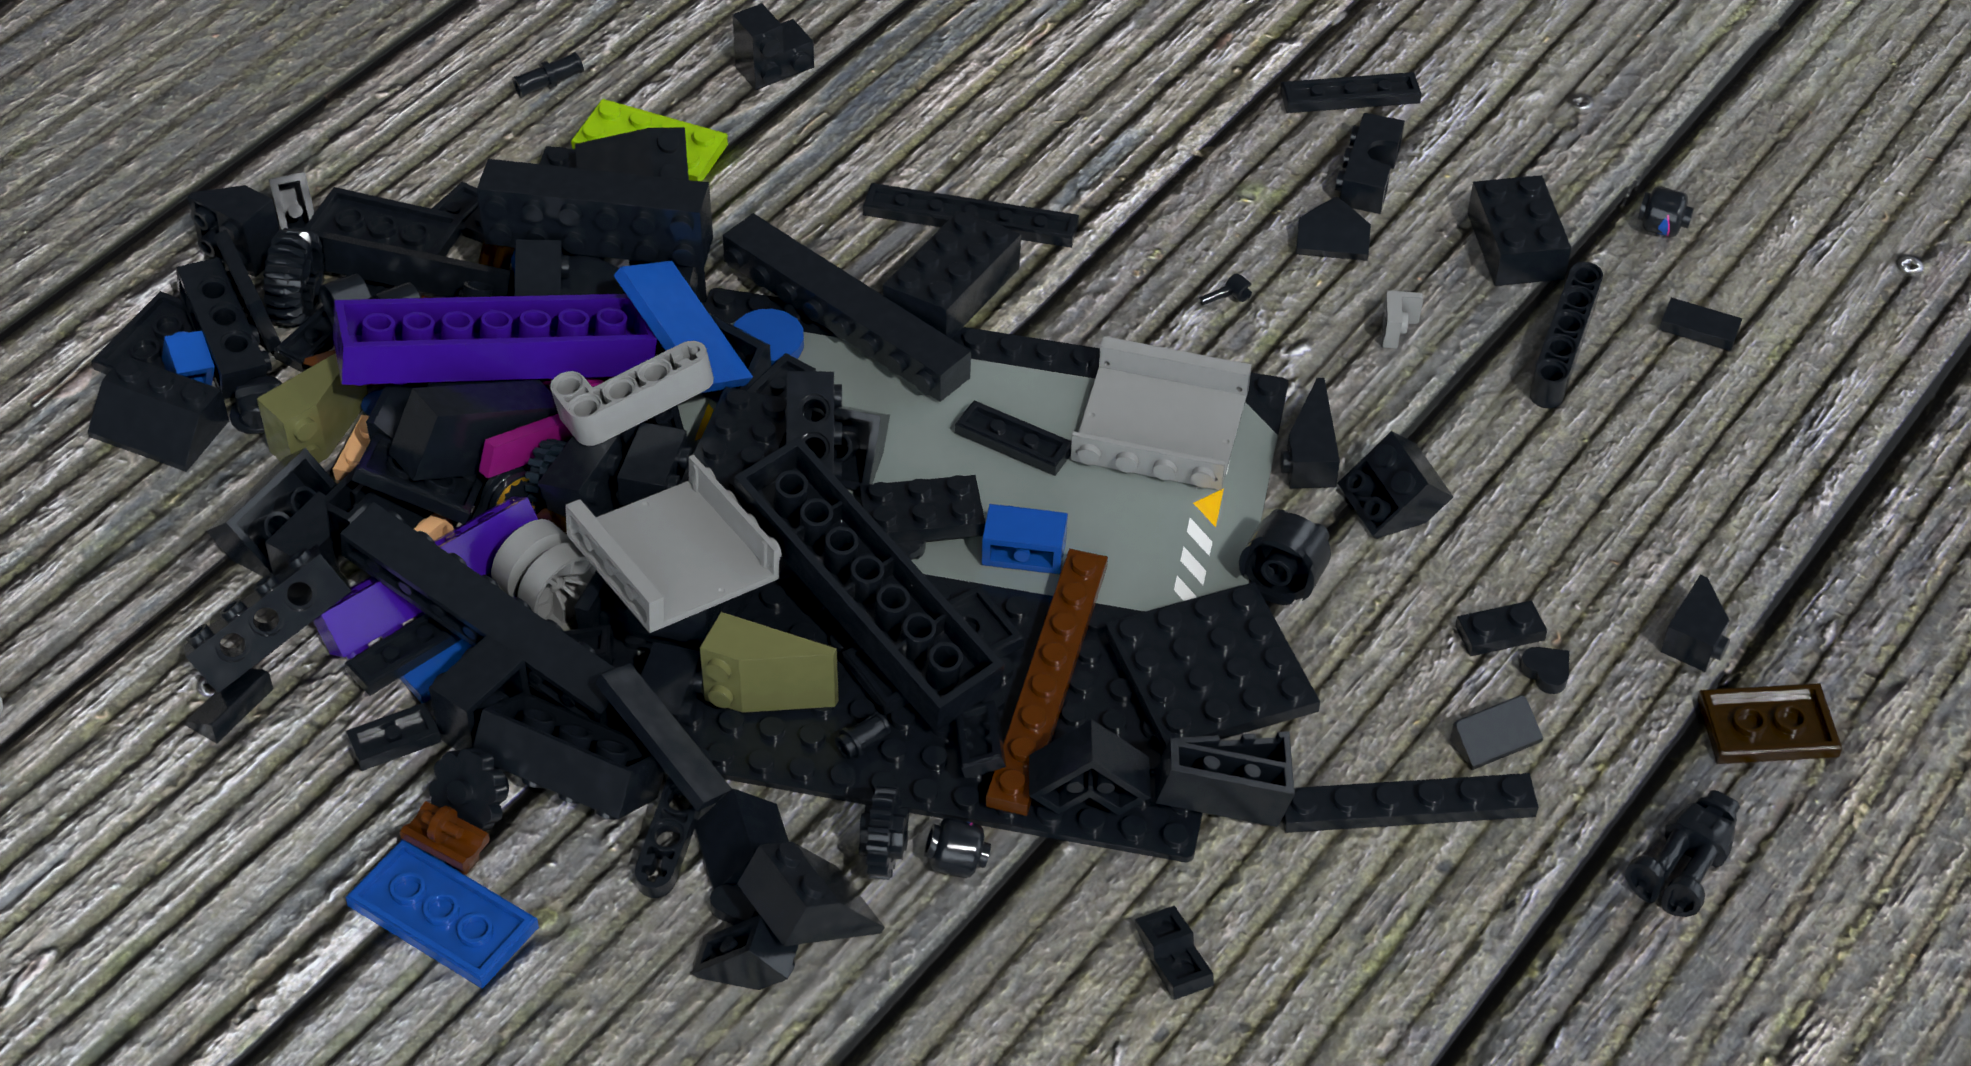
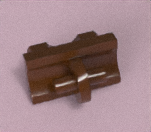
(446, 836)

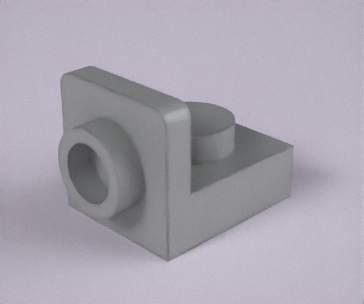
(1399, 311)

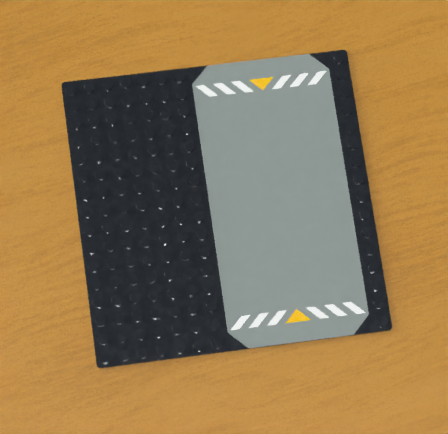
(1161, 547)

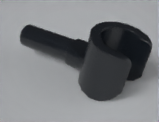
(1235, 286)

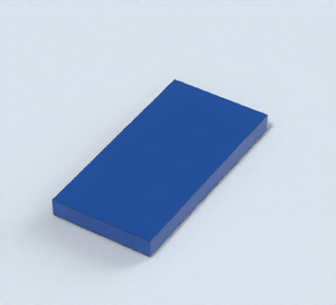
(679, 317)
(442, 913)

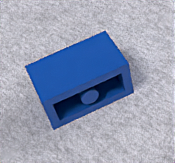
(1024, 539)

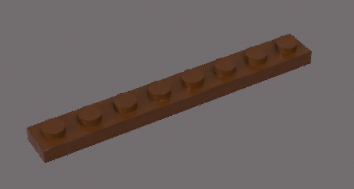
(1048, 678)

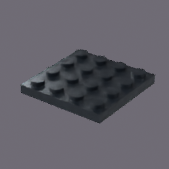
(1211, 666)

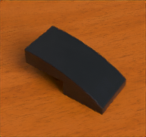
(1173, 952)

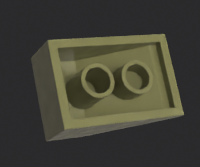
(310, 411)
(766, 668)

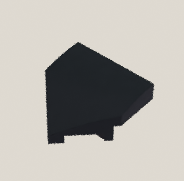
(1334, 232)

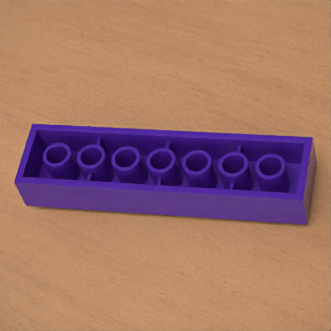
(488, 338)

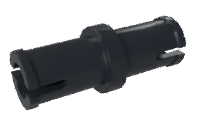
(548, 74)

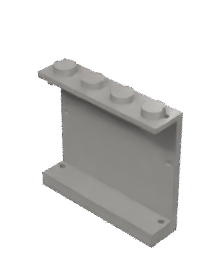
(1162, 413)
(676, 549)

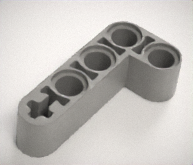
(632, 396)

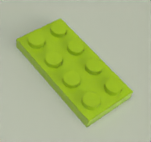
(612, 118)

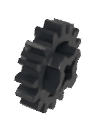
(883, 832)

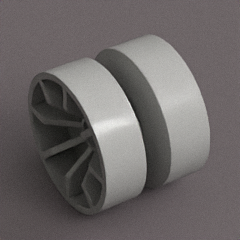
(543, 570)

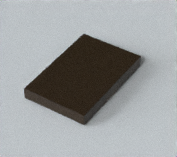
(1769, 723)

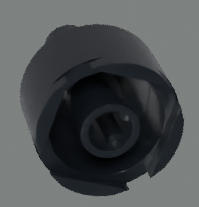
(1286, 557)

